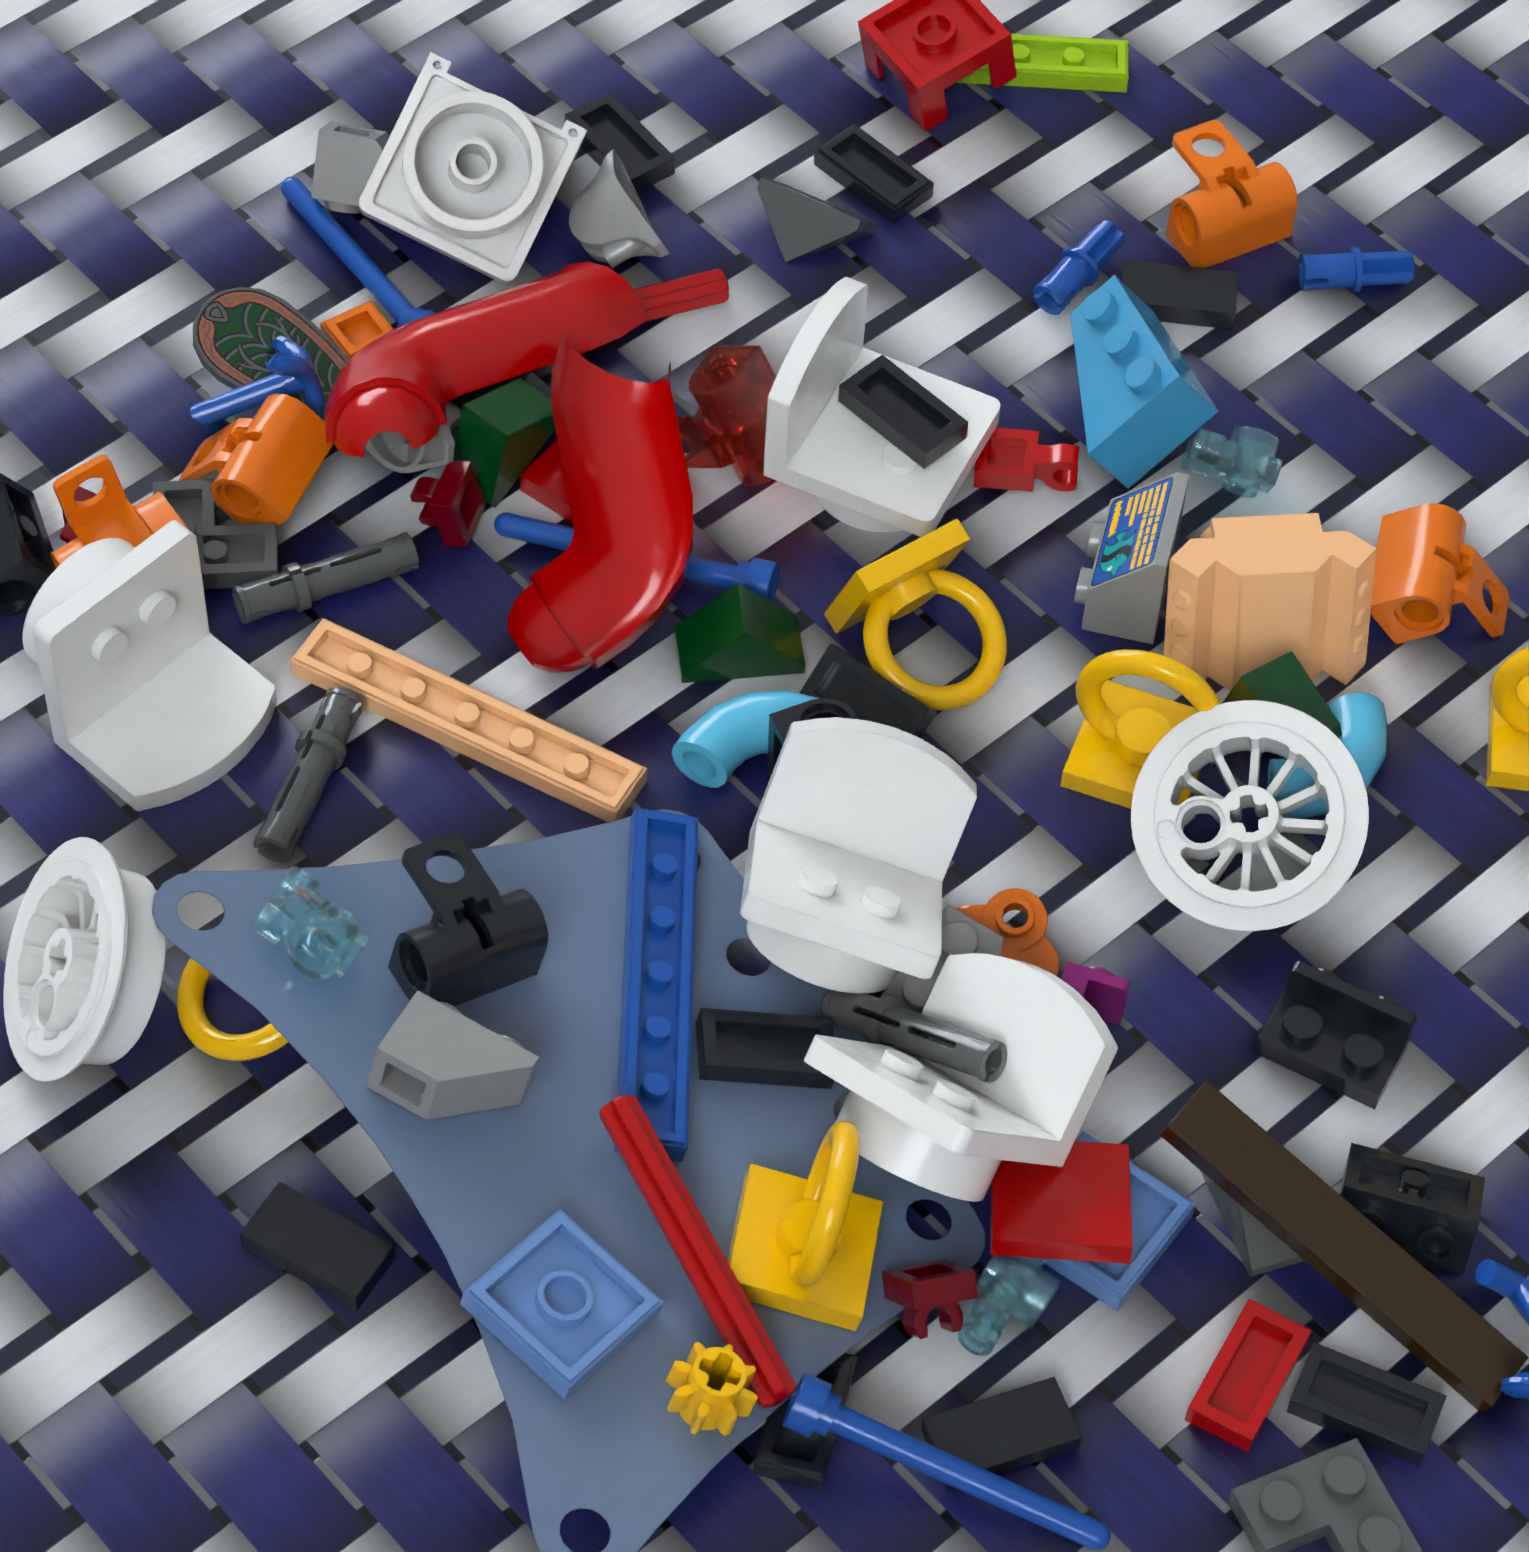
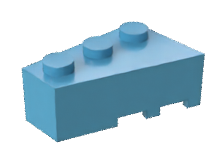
(1132, 384)

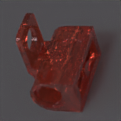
(732, 412)

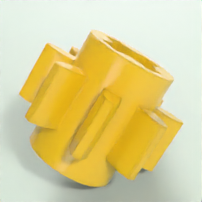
(711, 1388)

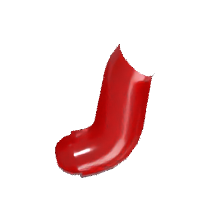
(419, 367)
(624, 499)

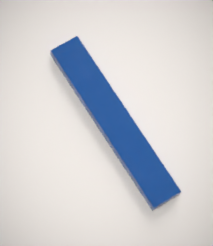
(659, 972)

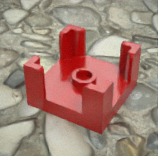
(934, 47)

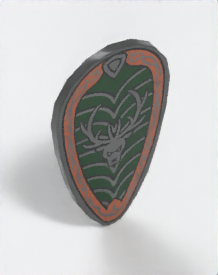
(236, 335)

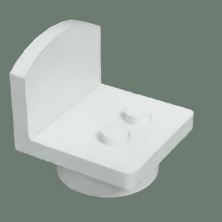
(469, 173)
(838, 456)
(137, 675)
(854, 854)
(951, 1126)

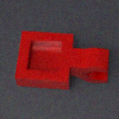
(1015, 459)

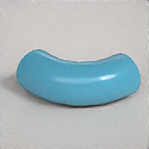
(1363, 734)
(730, 735)

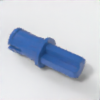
(1078, 267)
(1354, 269)

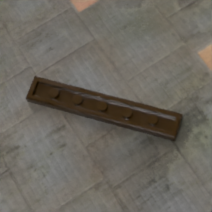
(1344, 1246)

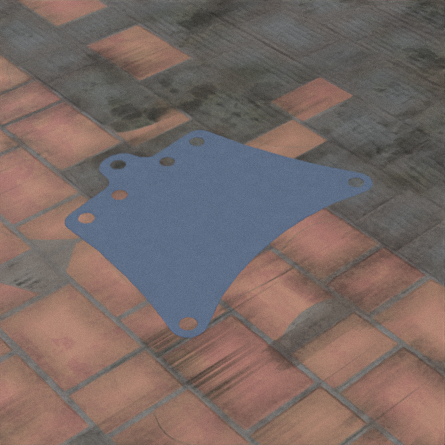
(506, 1170)

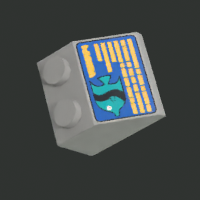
(1132, 560)

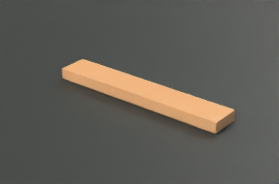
(470, 721)

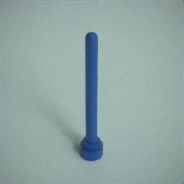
(351, 253)
(757, 576)
(820, 1411)

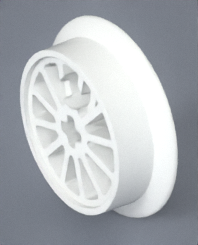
(1256, 728)
(81, 963)

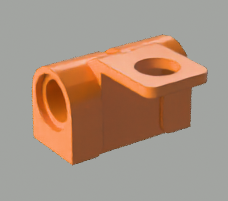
(1235, 202)
(263, 460)
(108, 512)
(1426, 571)

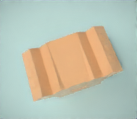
(1269, 590)

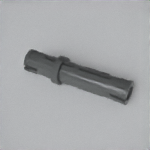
(304, 584)
(318, 754)
(971, 1054)

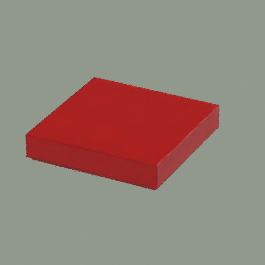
(1065, 1210)

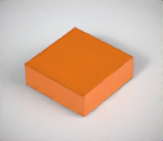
(356, 328)

